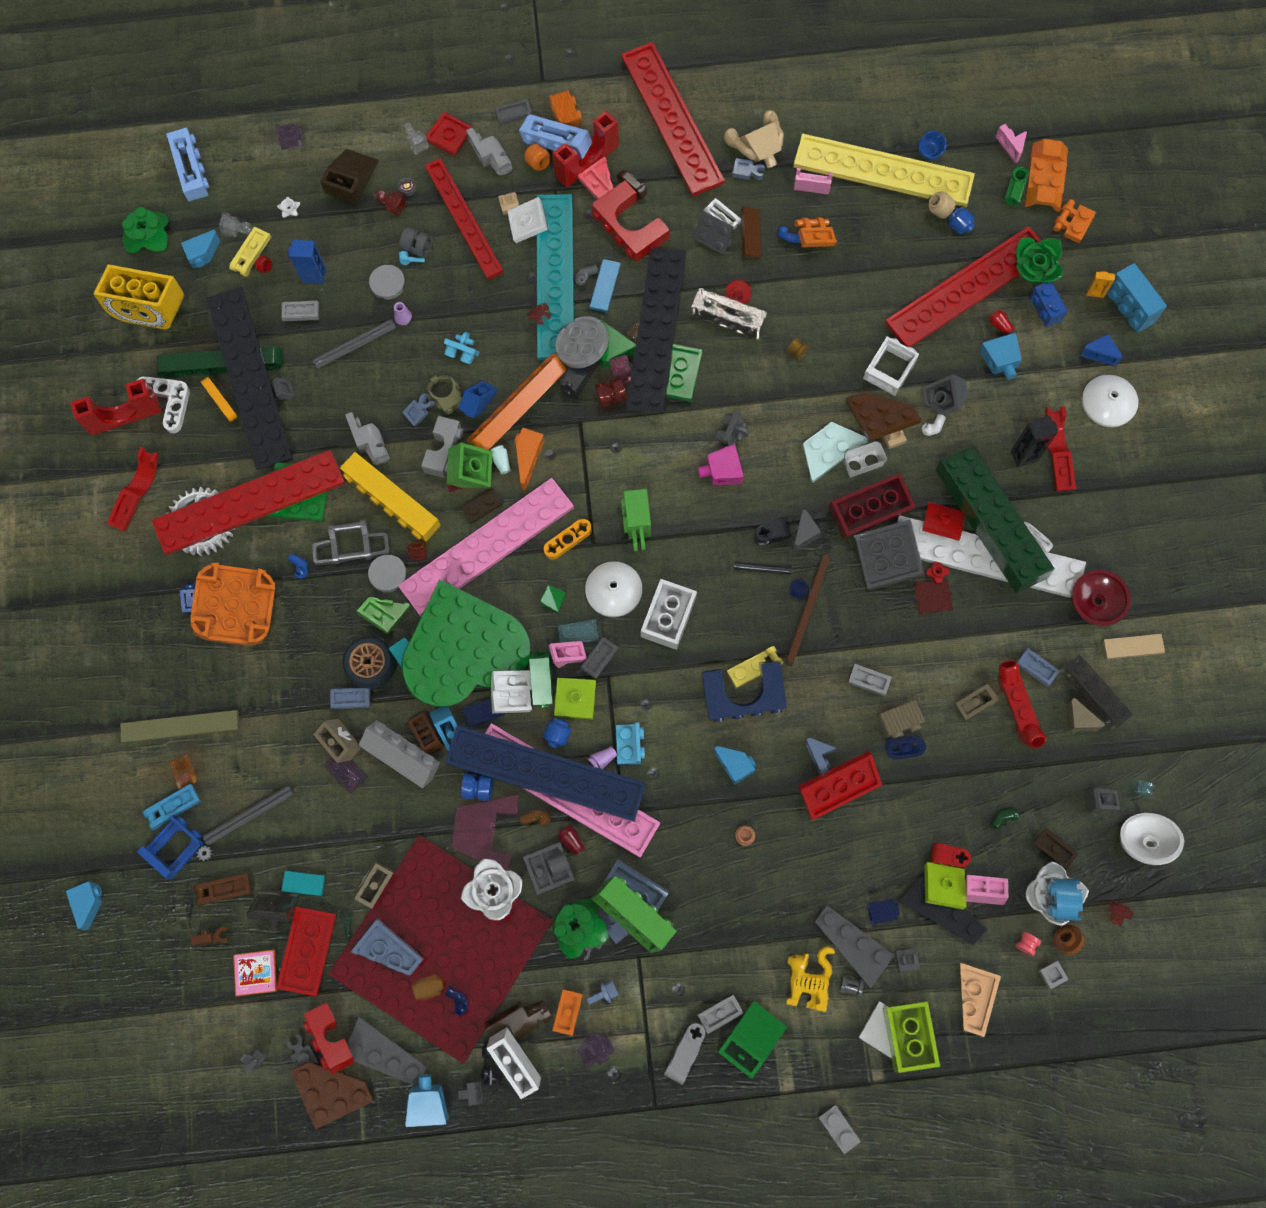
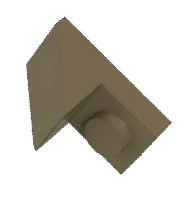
(977, 701)

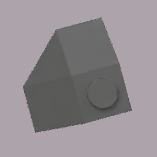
(946, 394)

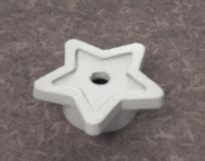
(288, 203)

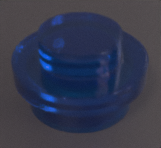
(799, 589)

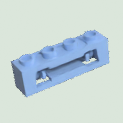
(554, 135)
(191, 187)

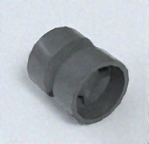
(417, 242)

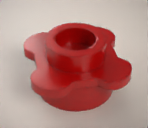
(937, 577)

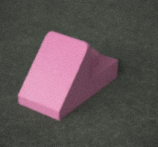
(1012, 144)
(567, 653)

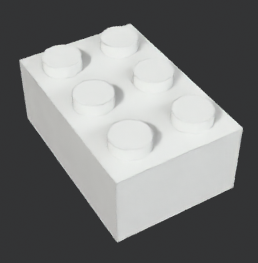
(668, 614)

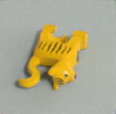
(810, 983)

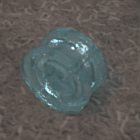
(1144, 788)

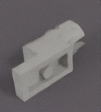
(490, 152)
(368, 440)

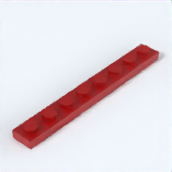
(464, 219)

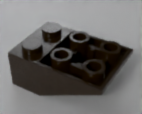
(348, 175)

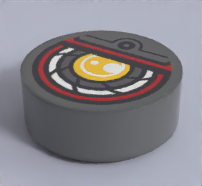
(407, 186)

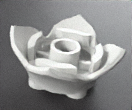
(476, 891)
(1037, 894)

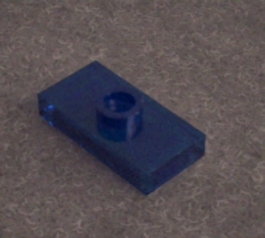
(480, 713)

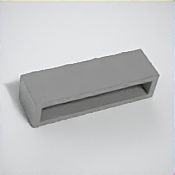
(399, 754)

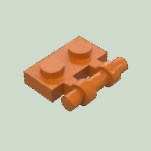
(1078, 226)
(815, 236)

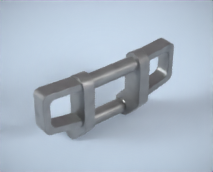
(337, 557)

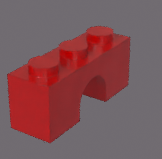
(335, 1055)

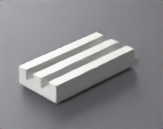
(728, 212)

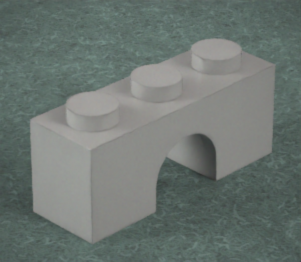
(449, 432)

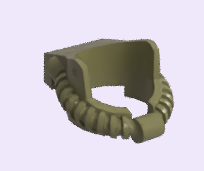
(447, 403)

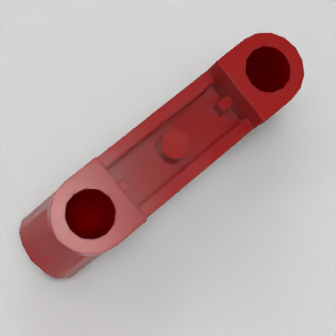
(1020, 705)

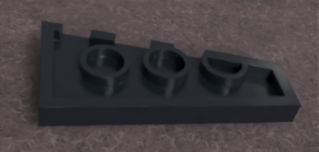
(955, 920)

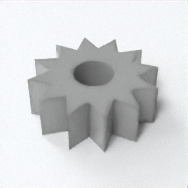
(207, 856)

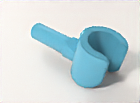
(405, 259)

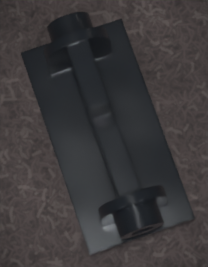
(490, 1072)

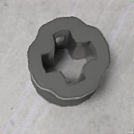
(851, 986)

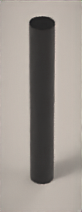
(762, 568)

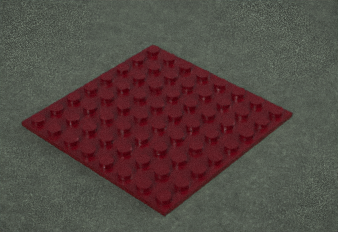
(456, 942)

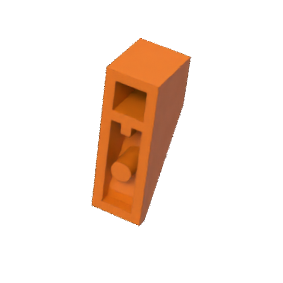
(528, 450)

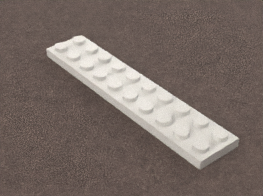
(973, 557)

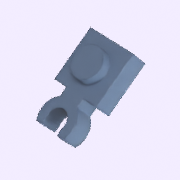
(744, 169)
(417, 410)

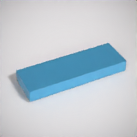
(605, 286)

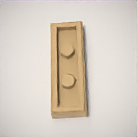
(1133, 646)

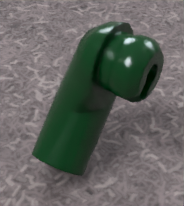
(1005, 814)

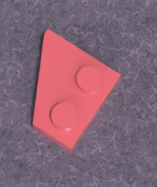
(597, 178)

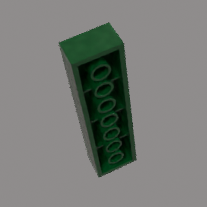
(994, 519)

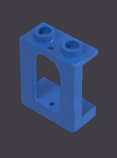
(149, 852)

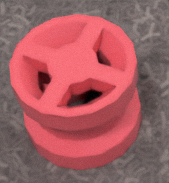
(1028, 944)

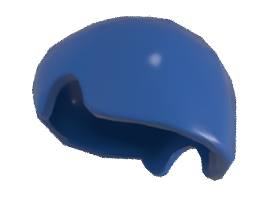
(932, 145)

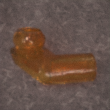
(534, 815)

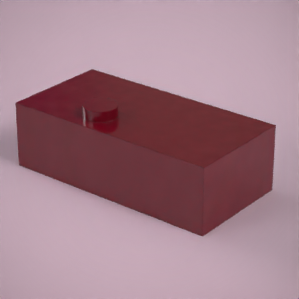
(871, 506)

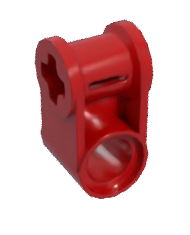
(946, 855)

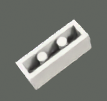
(513, 1063)

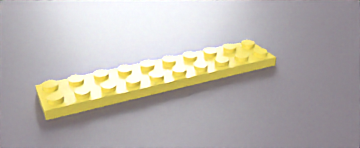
(882, 169)

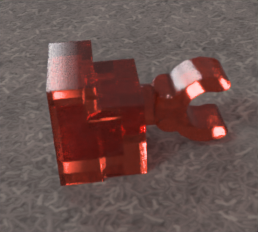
(394, 202)

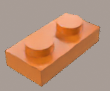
(567, 1012)

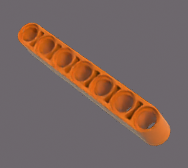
(518, 403)

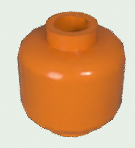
(537, 157)

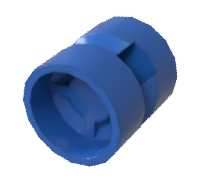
(476, 787)

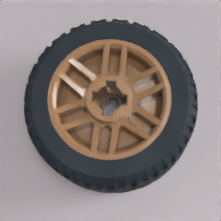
(373, 651)

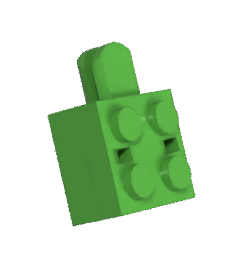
(637, 517)

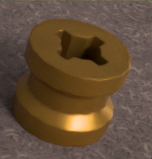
(797, 348)

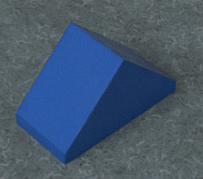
(1102, 350)

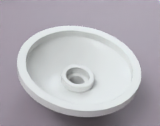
(1104, 408)
(617, 600)
(1154, 831)

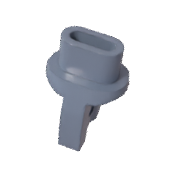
(607, 991)

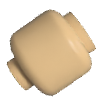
(941, 205)

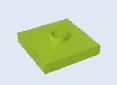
(575, 698)
(945, 885)

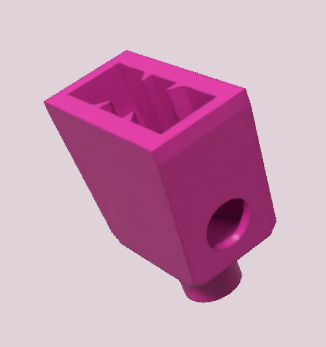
(723, 467)

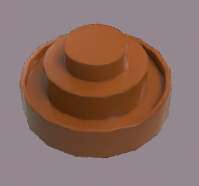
(1069, 939)

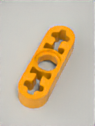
(219, 399)
(568, 531)

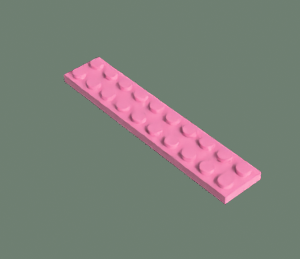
(489, 543)
(627, 834)

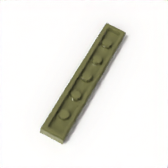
(180, 726)

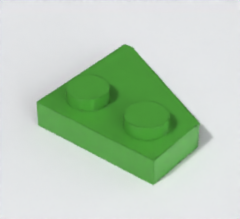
(383, 613)

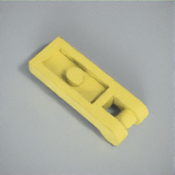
(250, 251)
(750, 669)

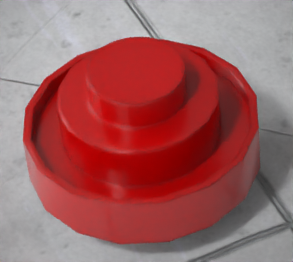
(739, 291)

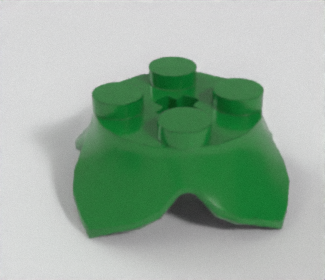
(151, 237)
(1046, 253)
(590, 933)

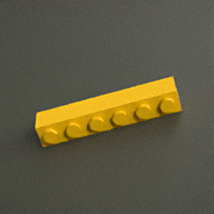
(390, 496)

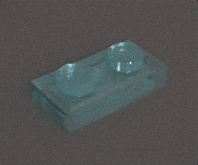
(579, 631)

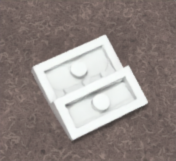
(511, 691)

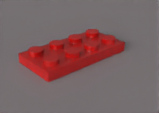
(840, 785)
(306, 951)

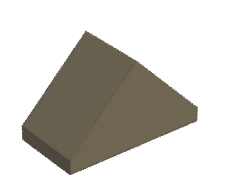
(1081, 718)

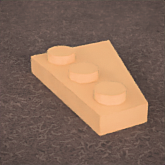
(978, 997)

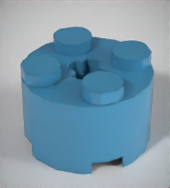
(1065, 900)

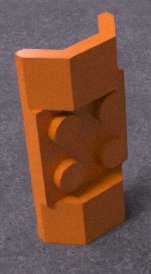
(1047, 174)

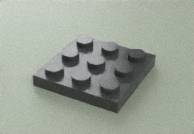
(889, 555)

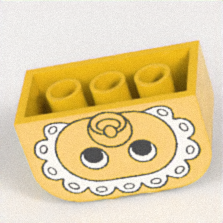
(139, 296)

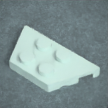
(829, 448)

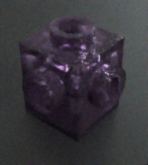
(599, 1047)

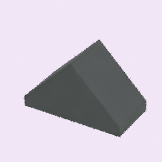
(806, 532)
(1102, 800)

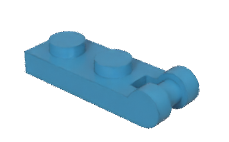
(172, 805)

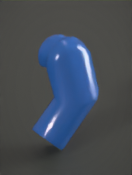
(789, 237)
(301, 565)

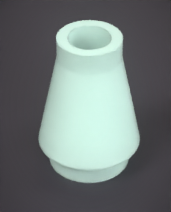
(500, 459)

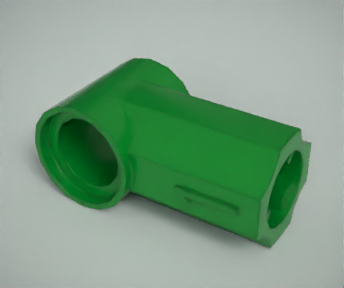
(1016, 186)

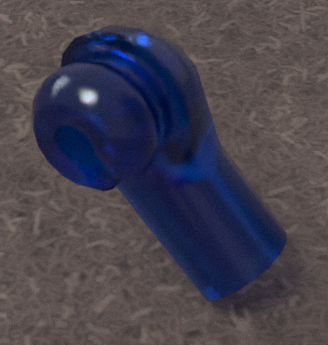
(460, 1000)

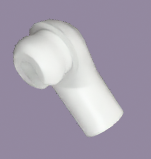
(934, 428)

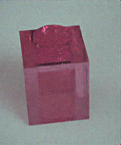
(620, 368)

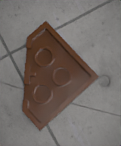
(881, 415)
(329, 1095)

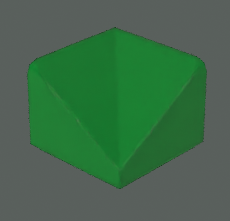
(553, 598)

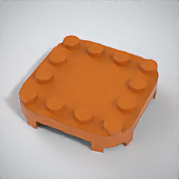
(232, 604)

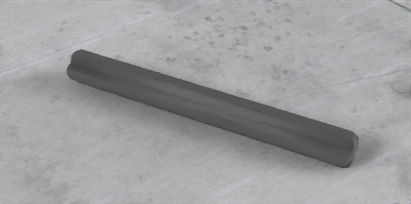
(354, 343)
(247, 815)

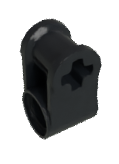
(775, 532)

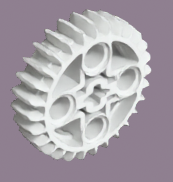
(204, 545)

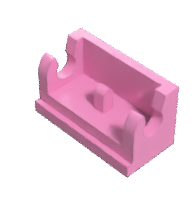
(812, 182)
(986, 889)

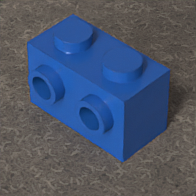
(1048, 304)

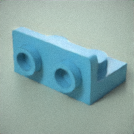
(628, 744)

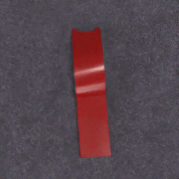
(1060, 454)
(132, 493)

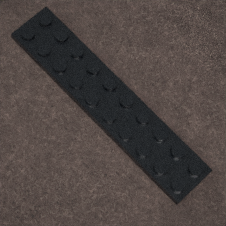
(656, 331)
(249, 378)

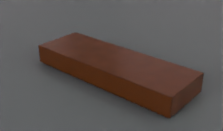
(751, 233)

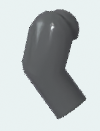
(584, 273)

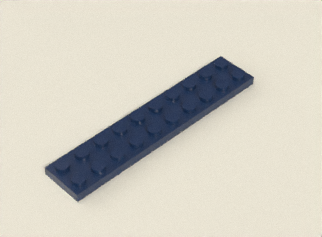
(545, 773)

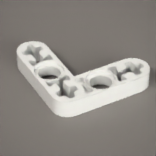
(173, 398)

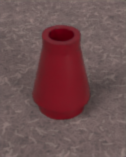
(571, 840)

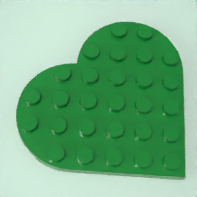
(460, 647)

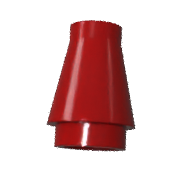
(1001, 322)

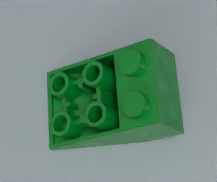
(752, 1039)

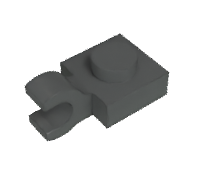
(253, 1060)

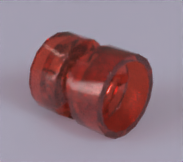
(611, 393)

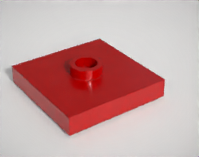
(448, 134)
(943, 521)

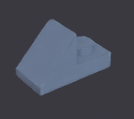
(817, 751)

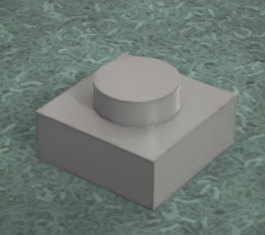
(1053, 975)

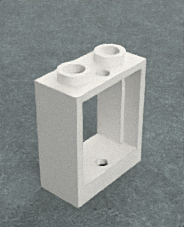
(882, 380)

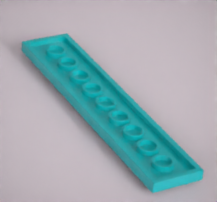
(555, 271)

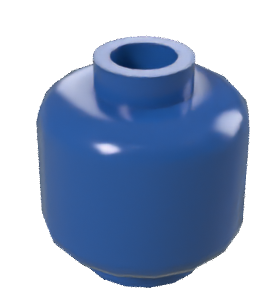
(961, 220)
(557, 732)

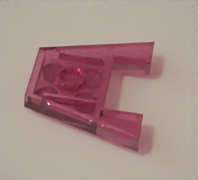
(476, 828)

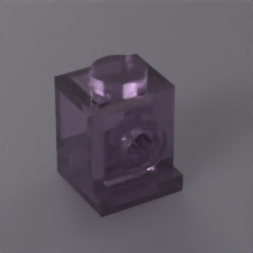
(289, 136)

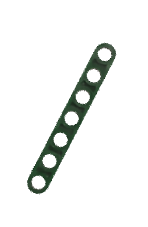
(207, 363)

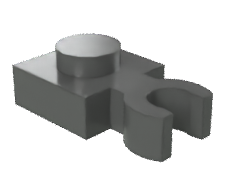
(302, 1054)

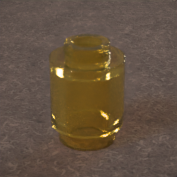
(427, 987)

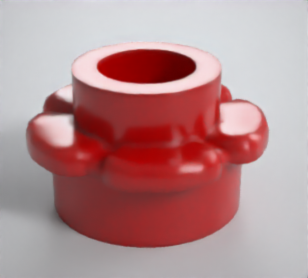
(263, 264)

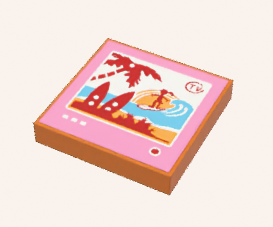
(255, 973)

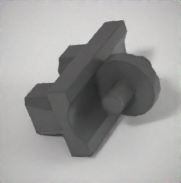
(735, 429)

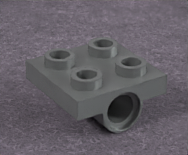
(548, 868)

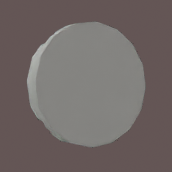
(387, 282)
(387, 573)

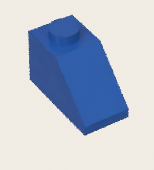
(477, 398)

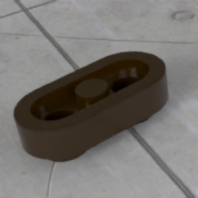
(639, 187)

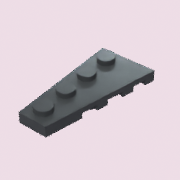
(855, 946)
(383, 1054)

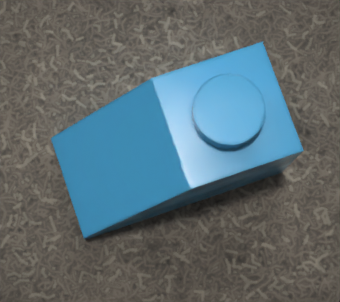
(201, 248)
(444, 724)
(735, 763)
(85, 903)

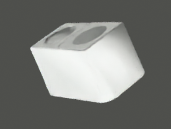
(870, 449)

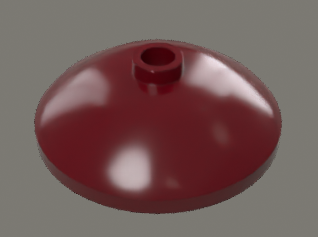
(1109, 590)

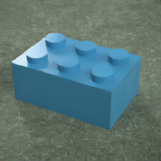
(1136, 298)

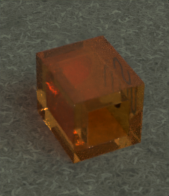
(182, 771)

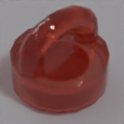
(417, 549)

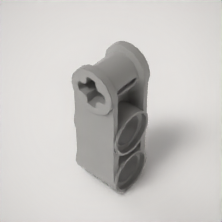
(685, 1054)

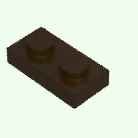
(481, 506)
(1055, 848)

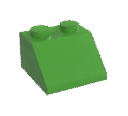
(469, 466)

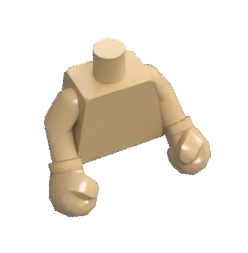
(761, 142)

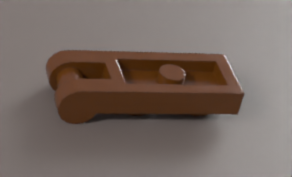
(223, 889)

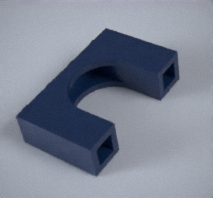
(770, 698)

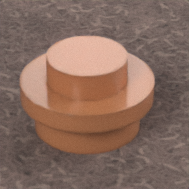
(745, 835)

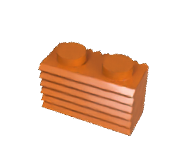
(564, 109)

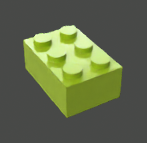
(911, 1037)

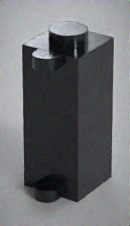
(576, 379)

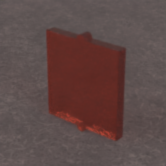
(933, 596)

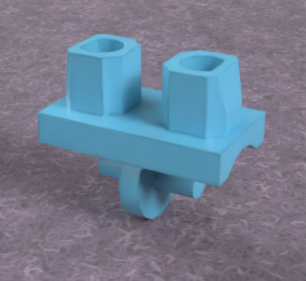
(468, 353)

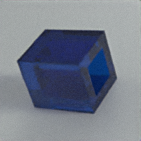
(883, 911)

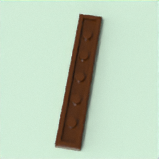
(807, 610)

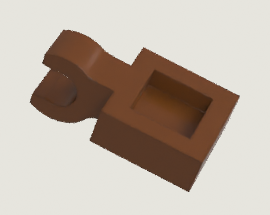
(205, 937)

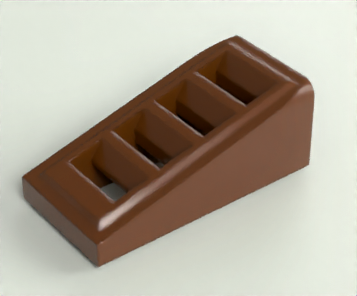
(433, 743)

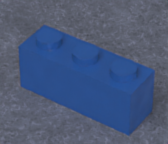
(307, 261)

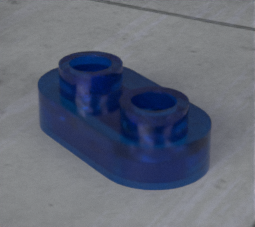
(904, 747)

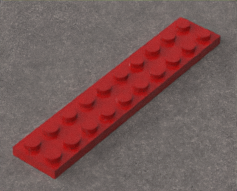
(672, 119)
(958, 292)
(247, 502)

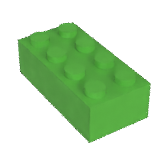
(634, 914)

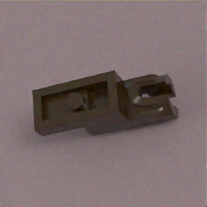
(519, 1019)

